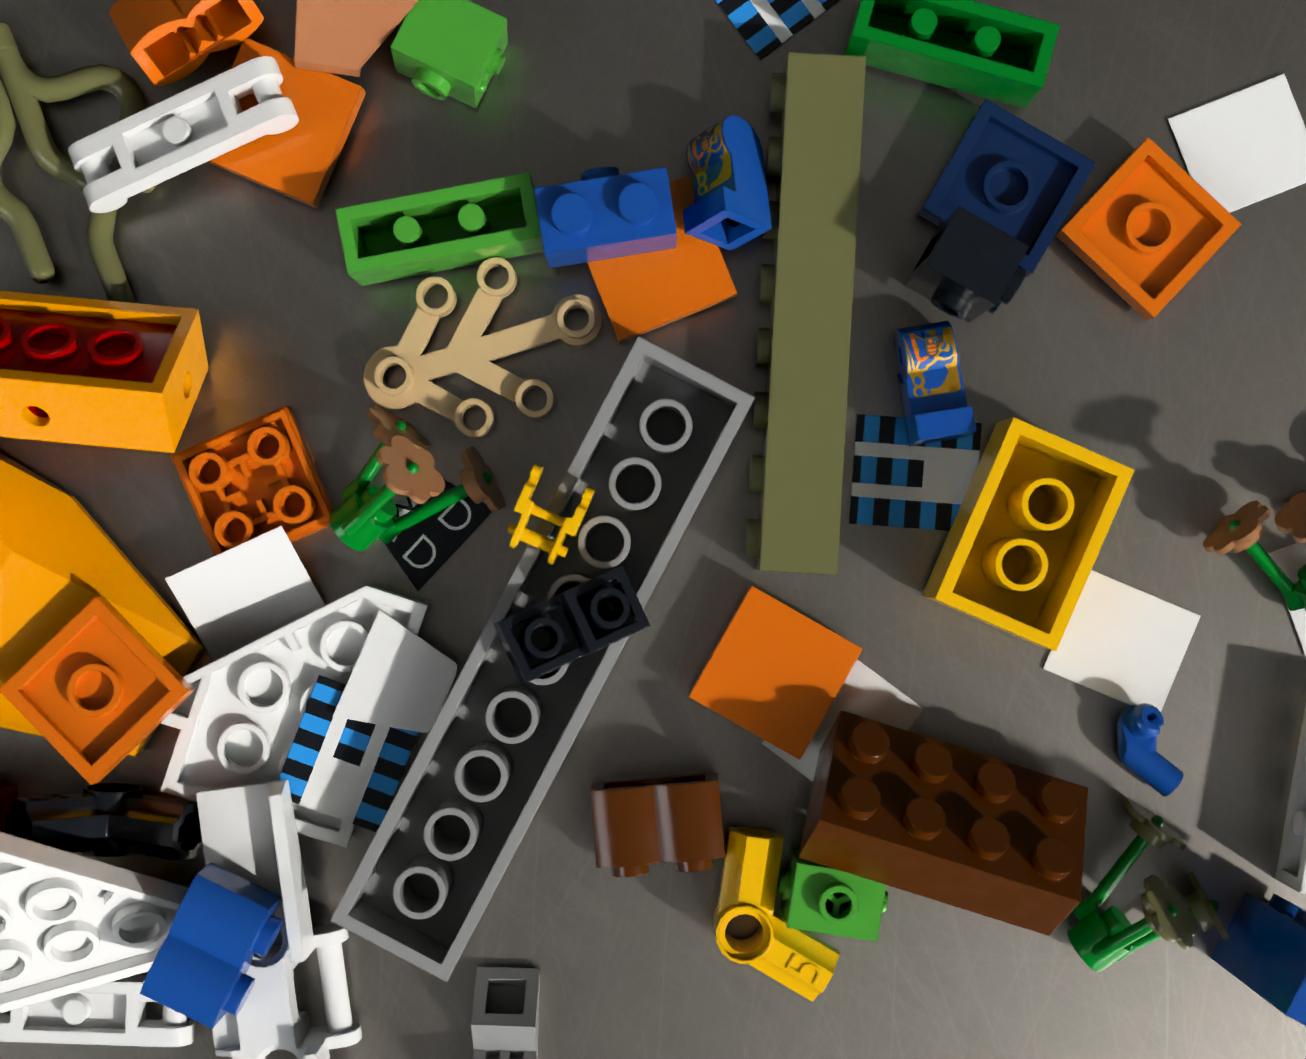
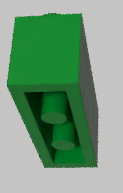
(956, 46)

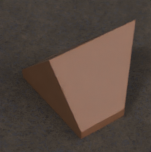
(343, 33)

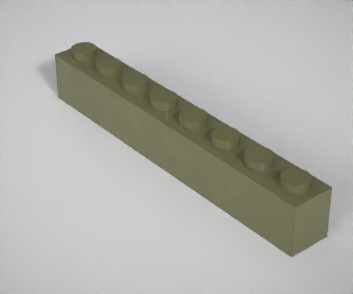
(808, 315)

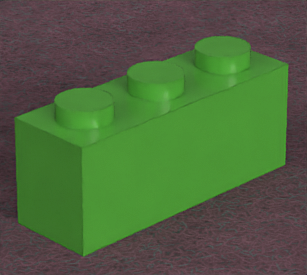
(440, 229)

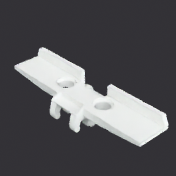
(256, 837)

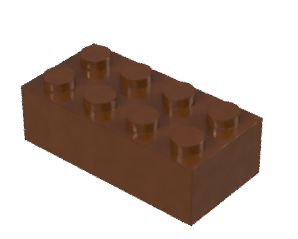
(947, 824)

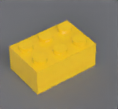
(1028, 533)

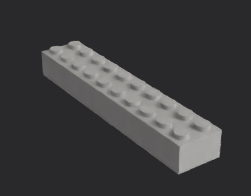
(506, 739)

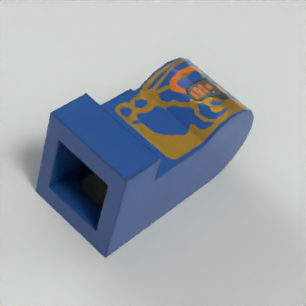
(727, 185)
(931, 384)

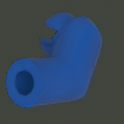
(1138, 748)

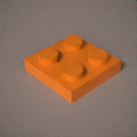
(1148, 229)
(96, 690)

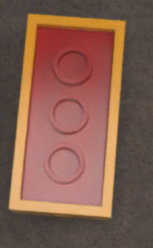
(98, 371)

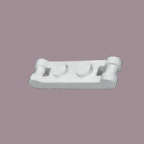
(182, 133)
(98, 1016)

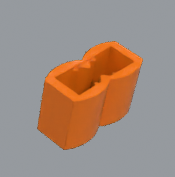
(177, 35)

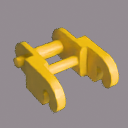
(528, 507)

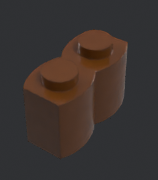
(657, 822)

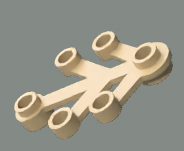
(471, 352)

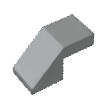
(505, 1013)

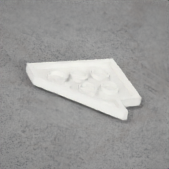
(254, 698)
(74, 922)

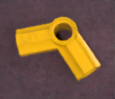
(750, 888)

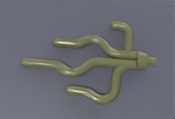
(21, 91)

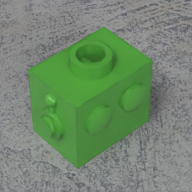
(450, 48)
(851, 914)

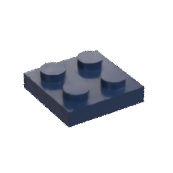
(1010, 179)

